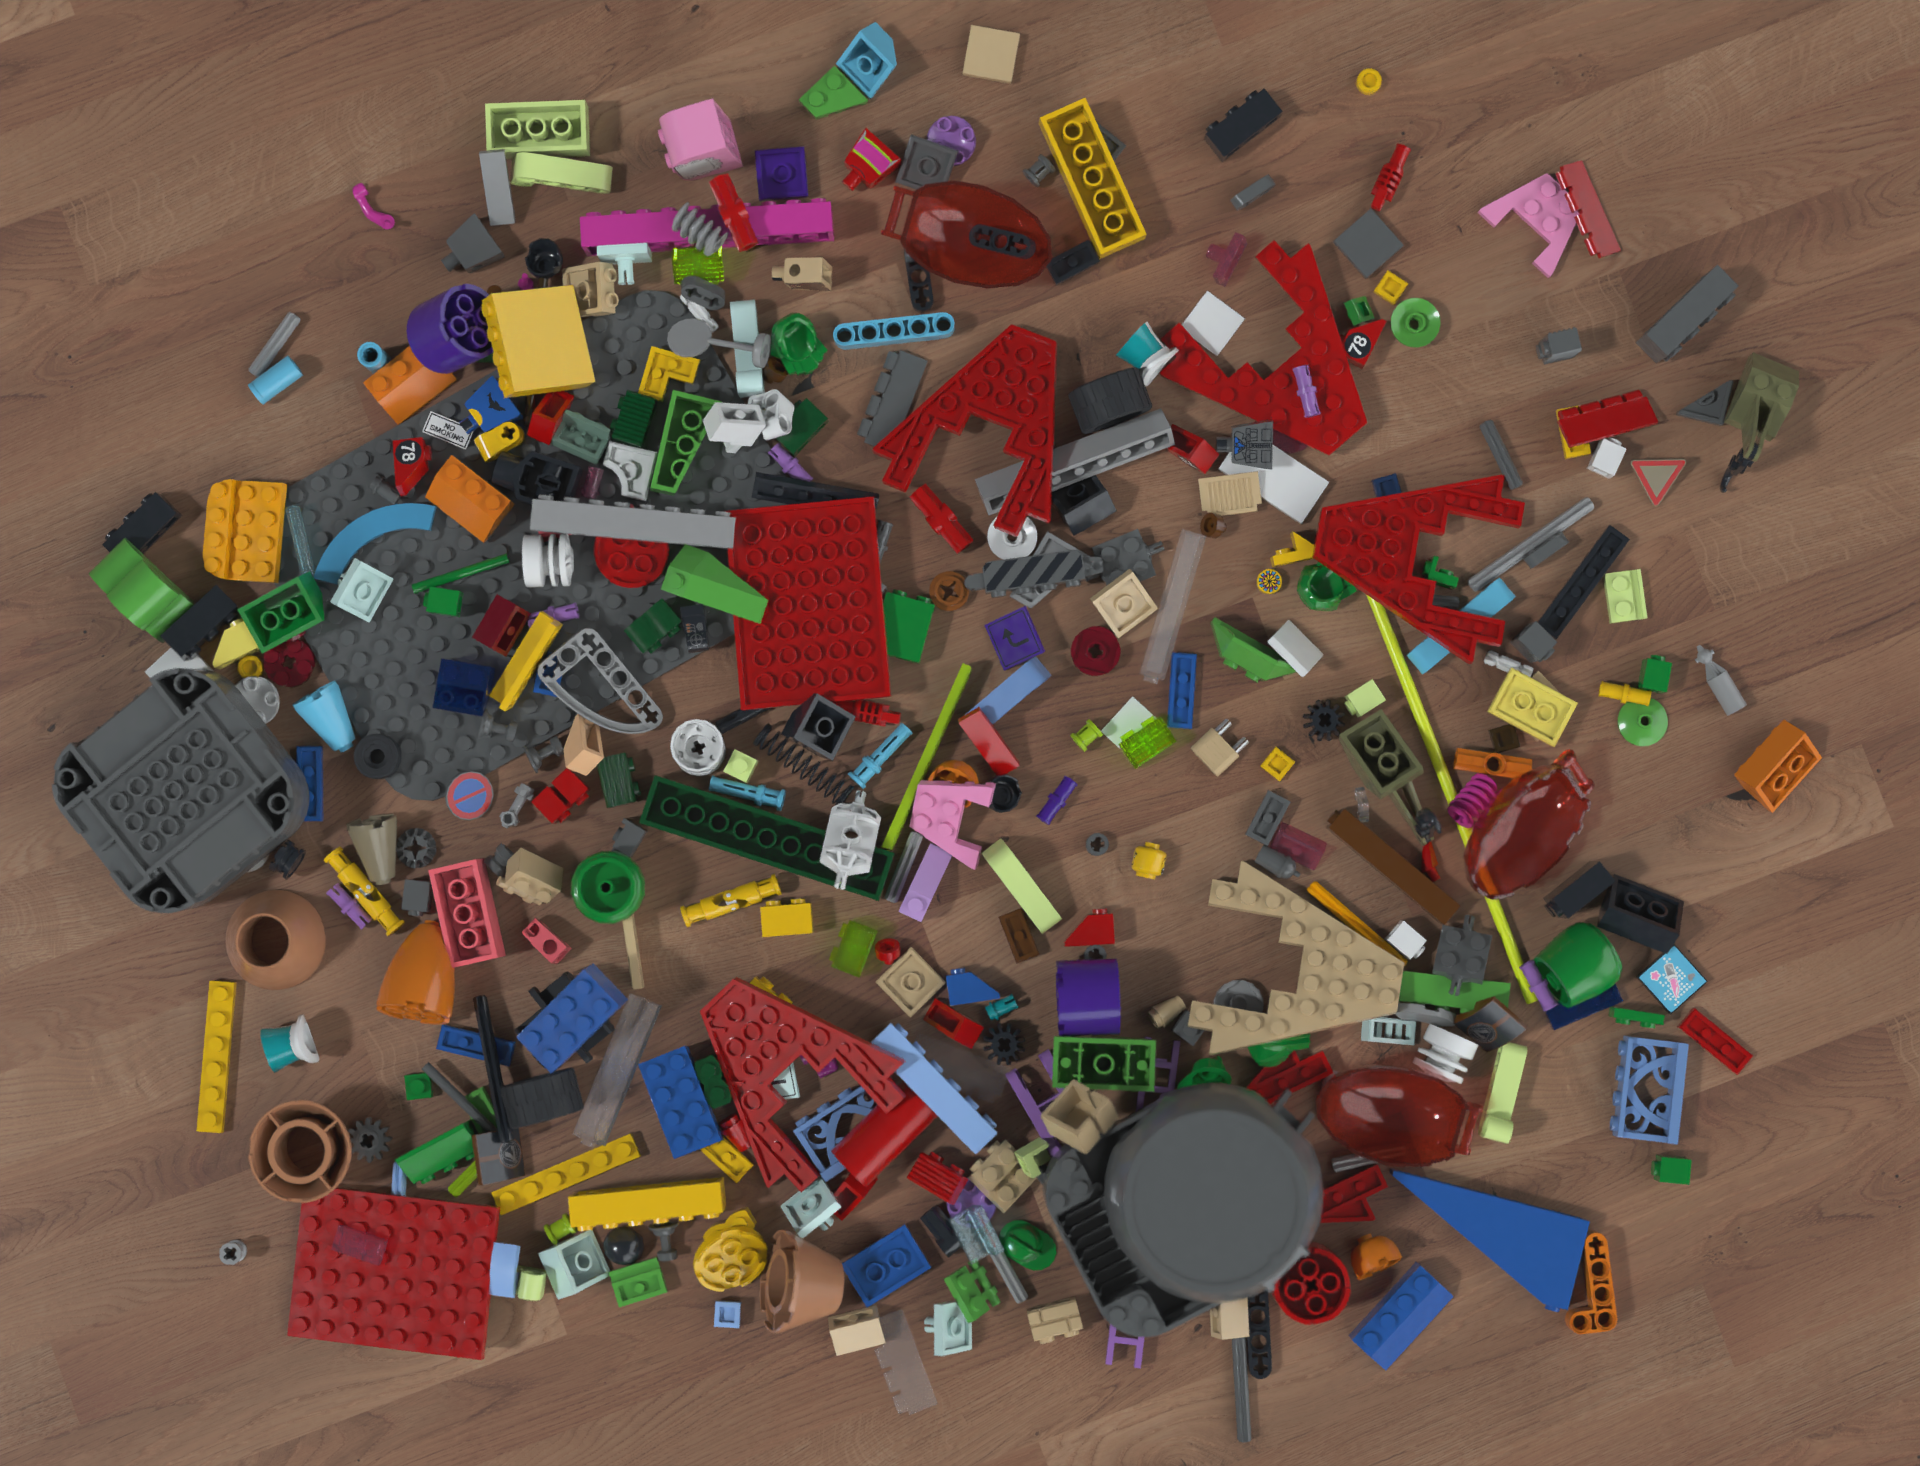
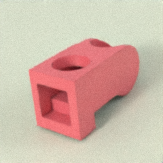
(546, 941)

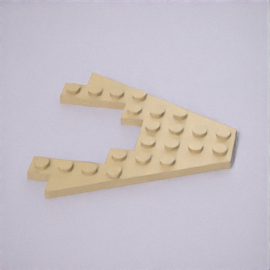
(1339, 977)

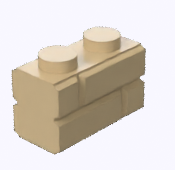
(1054, 1319)

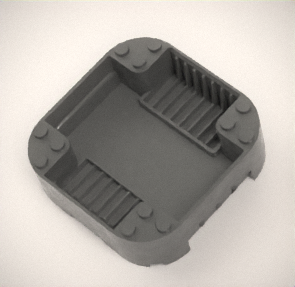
(181, 791)
(1077, 1205)

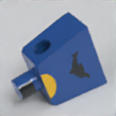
(489, 408)

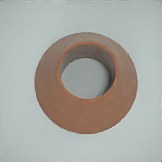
(305, 936)
(271, 1160)
(798, 1283)

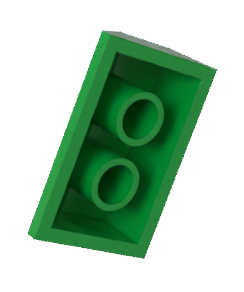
(284, 612)
(439, 1153)

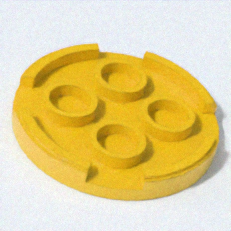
(730, 1258)

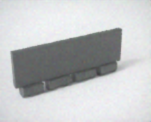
(896, 398)

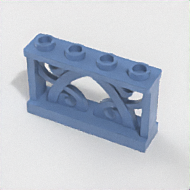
(1673, 1100)
(829, 1130)

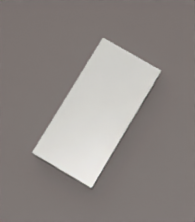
(1286, 486)

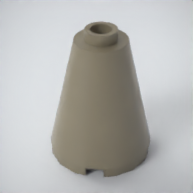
(376, 845)

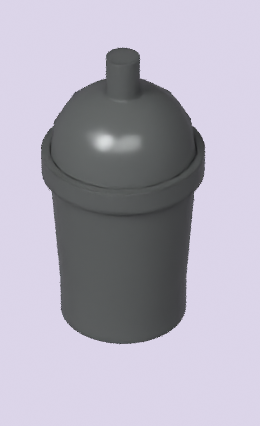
(1277, 863)

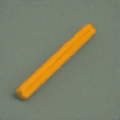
(1350, 918)

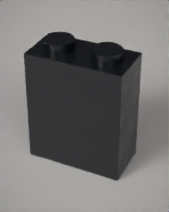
(1578, 890)

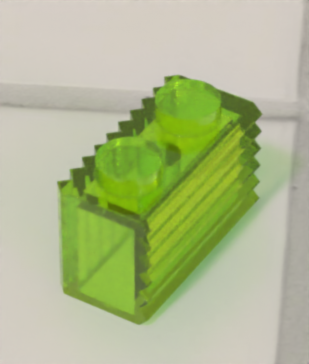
(694, 263)
(1147, 742)
(854, 948)

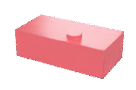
(467, 912)

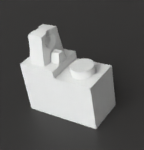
(734, 424)

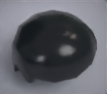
(544, 258)
(1006, 793)
(623, 1245)

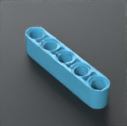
(904, 323)
(1485, 604)

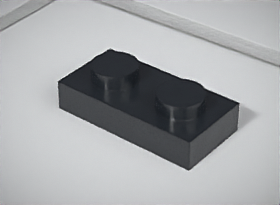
(1072, 262)

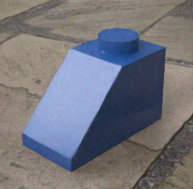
(968, 988)

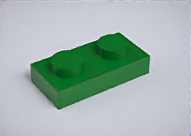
(1646, 1019)

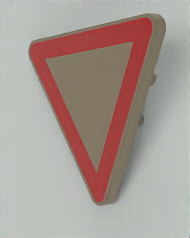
(1657, 475)

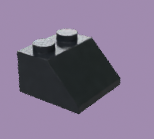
(1083, 504)
(818, 726)

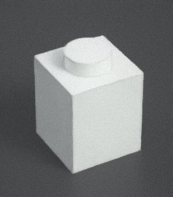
(1607, 457)
(1406, 940)

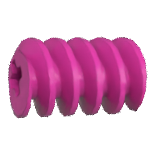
(1472, 800)

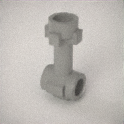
(510, 817)

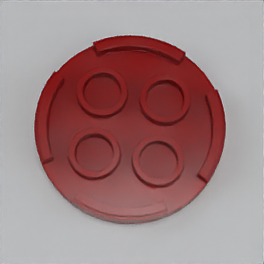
(630, 561)

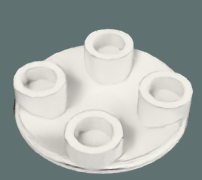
(261, 696)

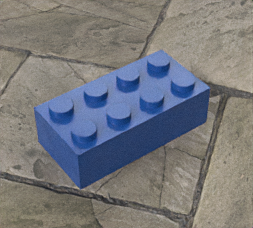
(572, 1018)
(680, 1102)

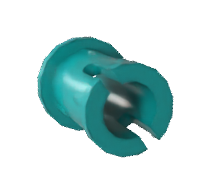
(1001, 1007)

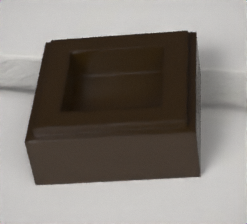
(1504, 738)

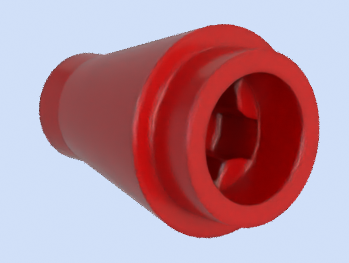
(734, 1131)

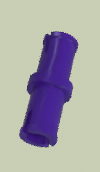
(1056, 800)

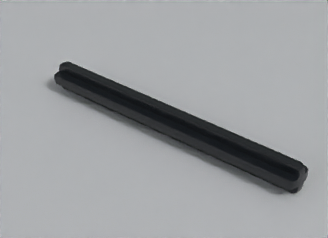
(492, 1067)

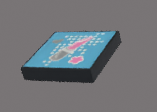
(1671, 979)

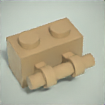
(531, 878)

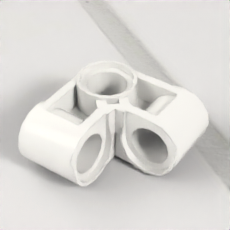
(776, 413)

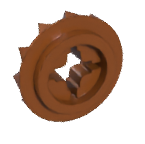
(937, 594)

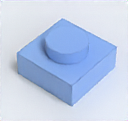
(727, 1314)

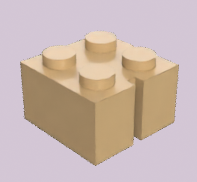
(1079, 1116)

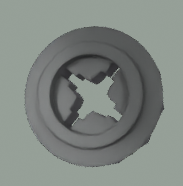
(424, 856)

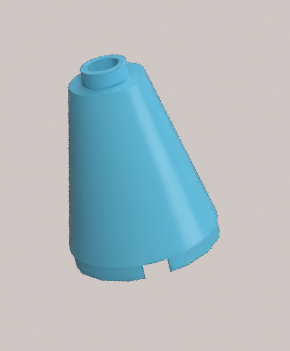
(327, 716)

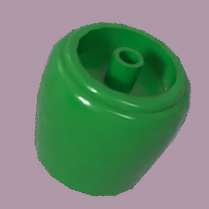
(590, 891)
(1579, 964)

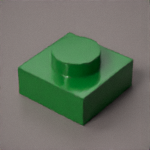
(1359, 311)
(418, 1086)

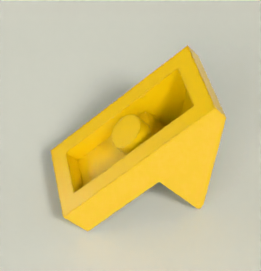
(1302, 551)

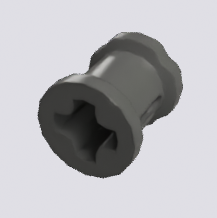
(1046, 166)

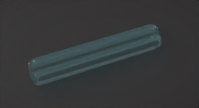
(300, 539)

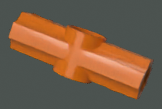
(1476, 762)

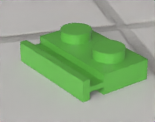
(638, 1281)

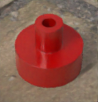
(887, 950)

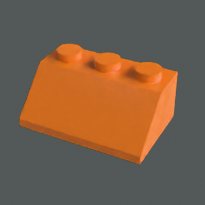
(406, 385)
(468, 499)
(1778, 765)

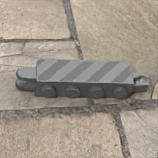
(1034, 572)

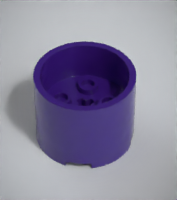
(450, 329)
(1088, 997)

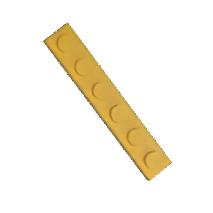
(216, 1056)
(566, 1174)

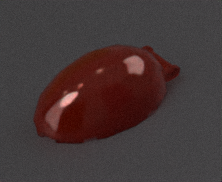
(940, 226)
(1527, 827)
(1396, 1115)

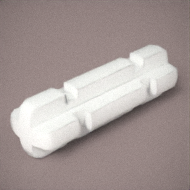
(700, 313)
(1505, 663)

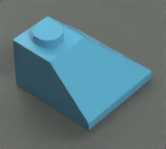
(869, 59)

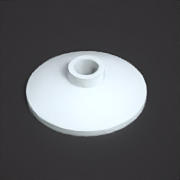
(1021, 547)

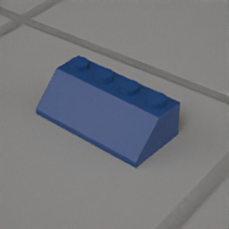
(1400, 1316)

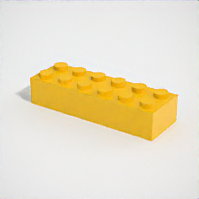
(1092, 178)
(647, 1202)

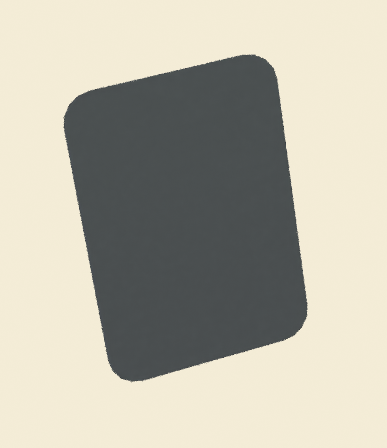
(394, 661)

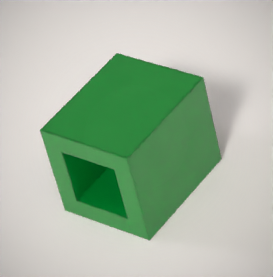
(443, 601)
(1655, 674)
(1671, 1169)

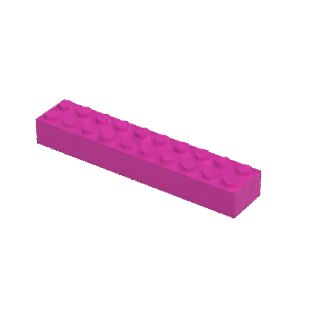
(770, 222)

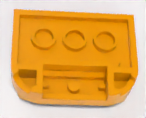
(244, 530)

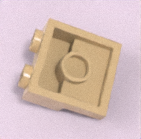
(593, 287)
(1000, 1175)

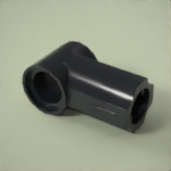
(942, 1230)

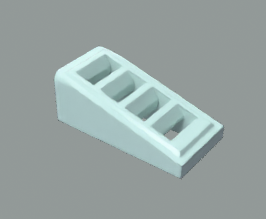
(1368, 1031)

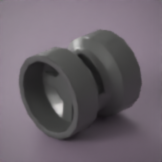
(499, 861)

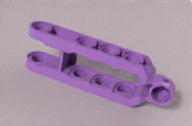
(1035, 1110)

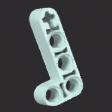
(745, 330)

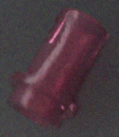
(592, 483)

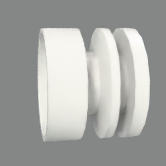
(547, 560)
(684, 743)
(1445, 1054)

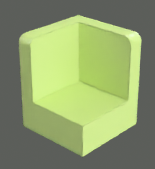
(1033, 1156)

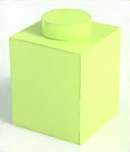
(1364, 698)
(741, 766)

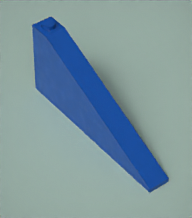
(1525, 1240)

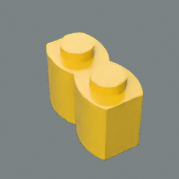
(739, 1217)

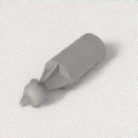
(1720, 682)

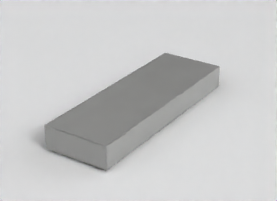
(497, 187)

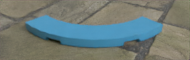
(368, 528)

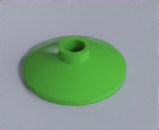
(1420, 311)
(1630, 723)

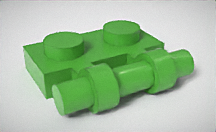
(967, 1294)

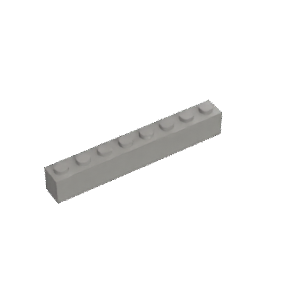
(1087, 456)
(632, 523)

